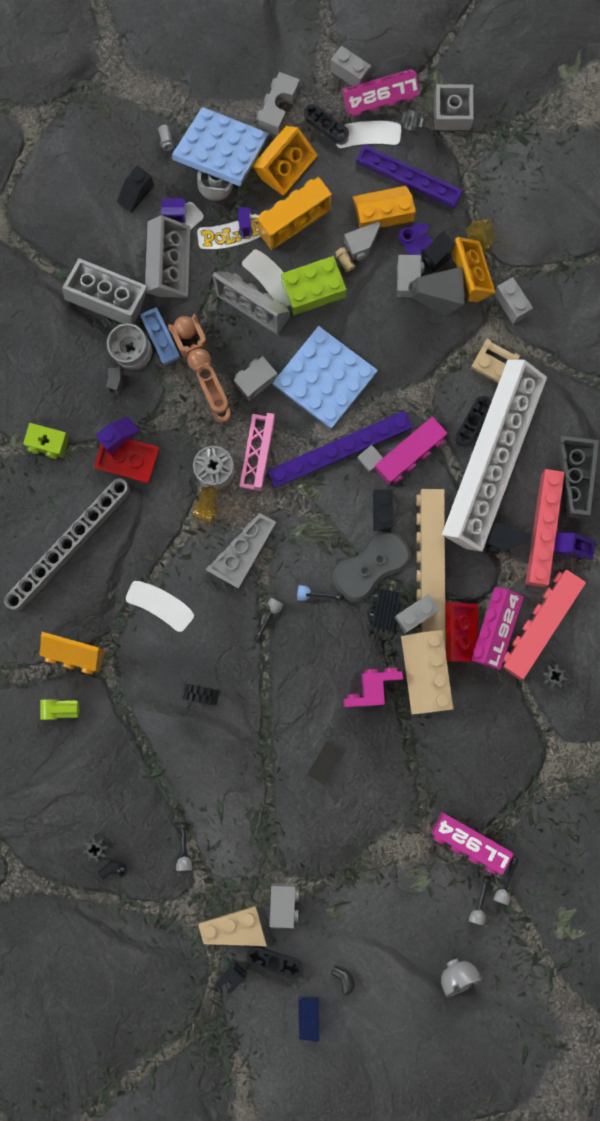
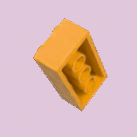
(294, 213)

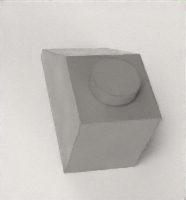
(361, 241)

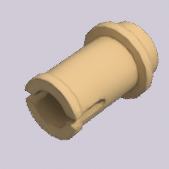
(345, 259)

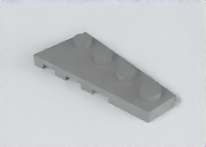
(242, 552)

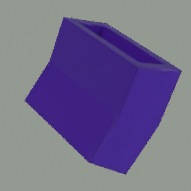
(174, 209)
(244, 221)

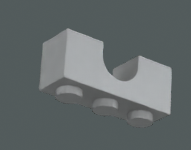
(283, 89)

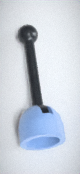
(305, 593)

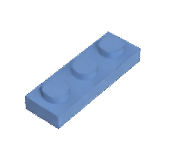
(160, 336)

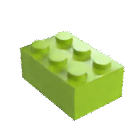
(313, 285)

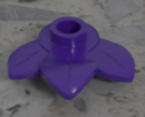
(419, 240)

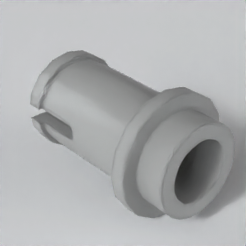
(166, 141)

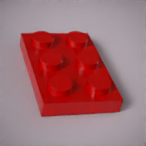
(132, 460)
(461, 631)

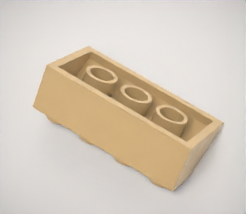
(427, 672)

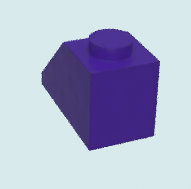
(117, 434)
(574, 545)

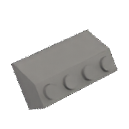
(167, 258)
(104, 292)

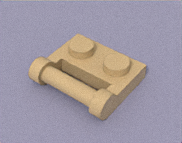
(489, 365)

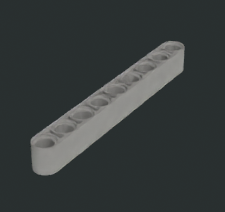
(65, 554)

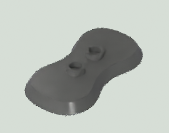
(383, 557)

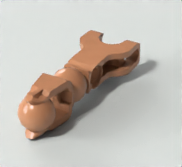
(199, 361)

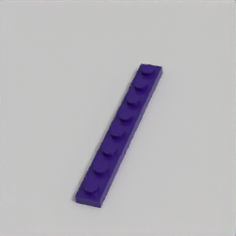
(339, 449)

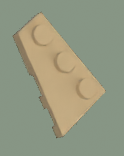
(234, 929)

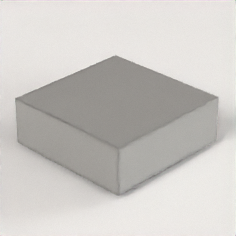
(369, 458)

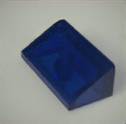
(309, 1018)

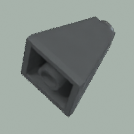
(440, 291)

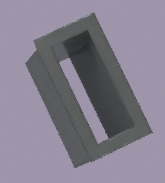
(115, 381)

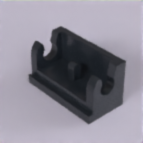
(233, 974)

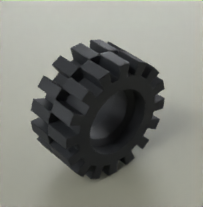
(201, 694)

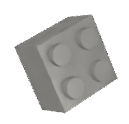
(453, 107)

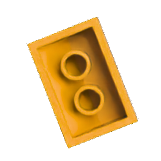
(285, 159)
(386, 206)
(476, 274)
(71, 653)

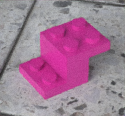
(372, 687)

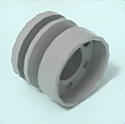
(126, 337)
(218, 478)

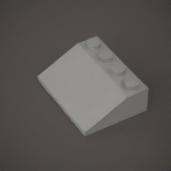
(250, 301)

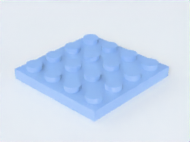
(220, 146)
(325, 377)

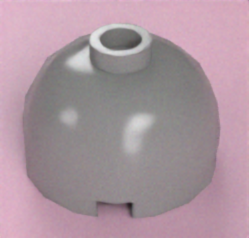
(213, 187)
(459, 977)

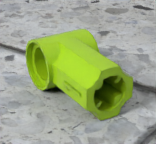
(59, 709)

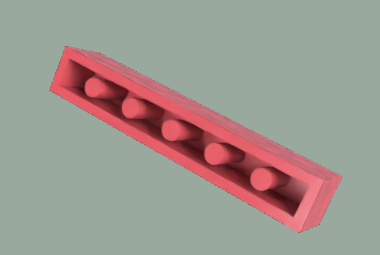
(545, 528)
(543, 624)

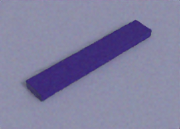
(409, 176)

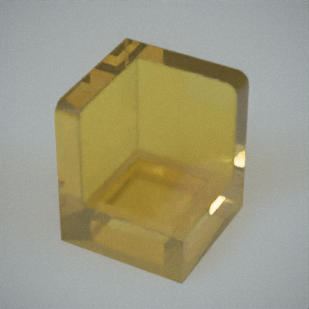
(482, 232)

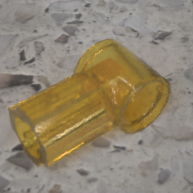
(204, 508)

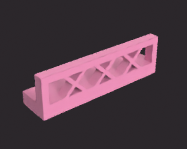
(264, 451)

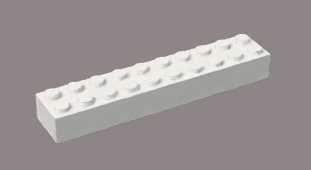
(494, 455)

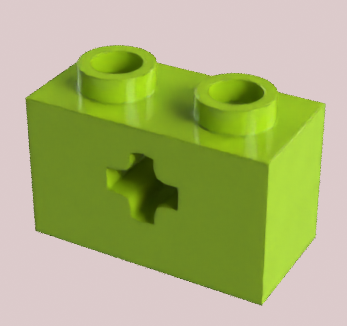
(37, 434)

